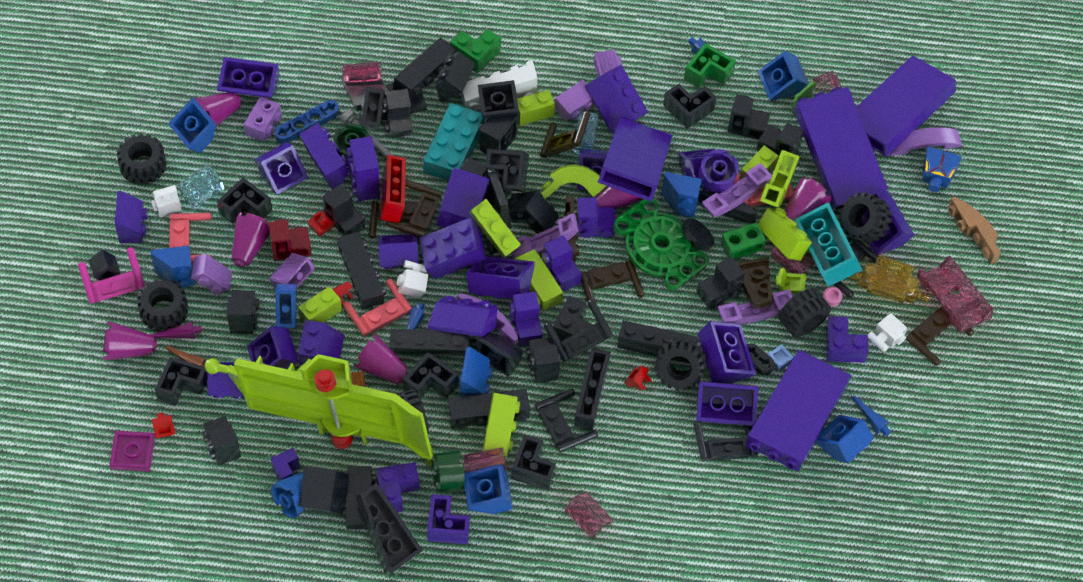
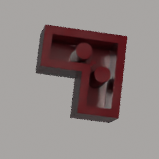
(288, 241)

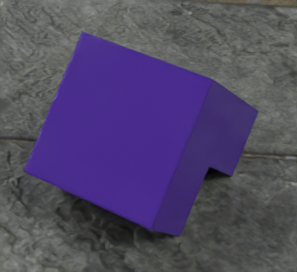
(285, 464)

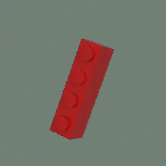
(393, 189)

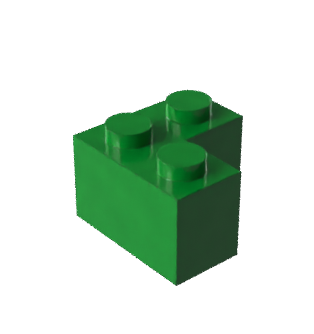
(480, 50)
(709, 63)

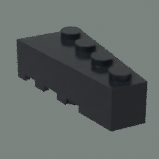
(387, 530)

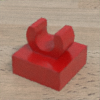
(320, 223)
(343, 289)
(636, 377)
(163, 425)

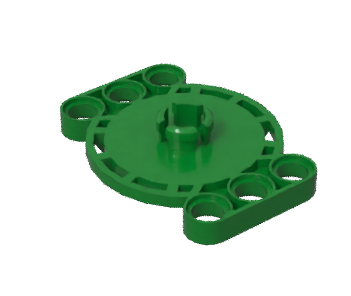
(656, 229)

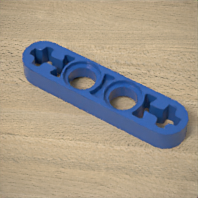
(305, 119)

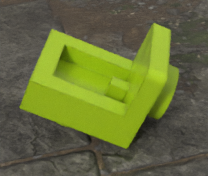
(791, 281)

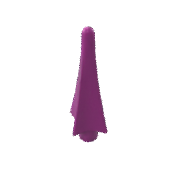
(184, 331)

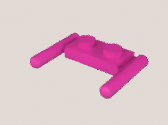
(113, 285)

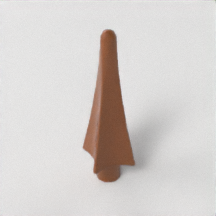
(186, 357)

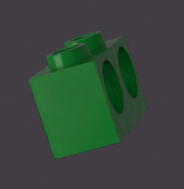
(745, 245)

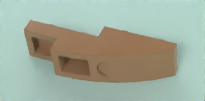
(973, 223)

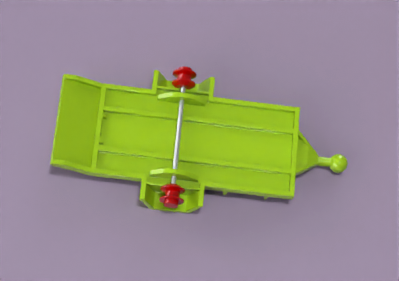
(328, 398)

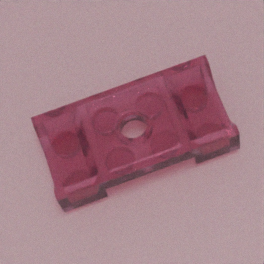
(968, 306)

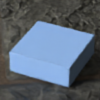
(781, 357)

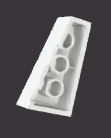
(524, 78)

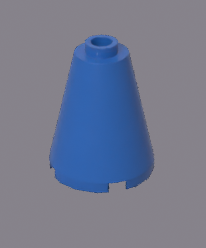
(287, 494)

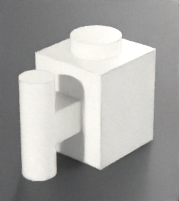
(166, 201)
(411, 281)
(889, 331)

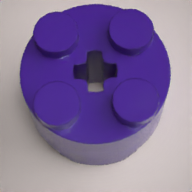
(725, 176)

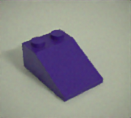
(461, 196)

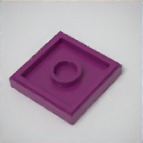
(132, 451)

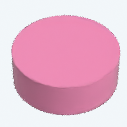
(832, 296)

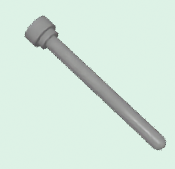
(349, 117)

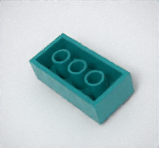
(453, 141)
(829, 244)

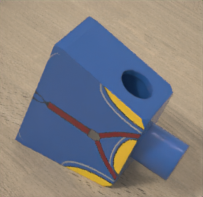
(939, 168)

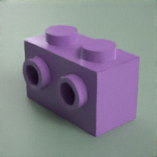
(573, 101)
(262, 119)

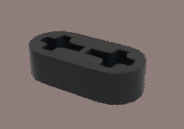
(760, 357)

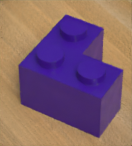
(594, 220)
(558, 259)
(525, 317)
(844, 346)
(397, 480)
(445, 526)

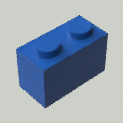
(286, 305)

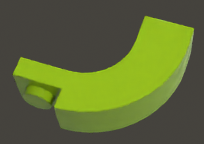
(573, 174)
(781, 179)

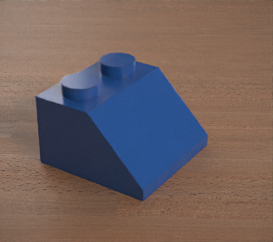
(783, 76)
(193, 126)
(681, 193)
(174, 264)
(475, 373)
(845, 438)
(488, 490)

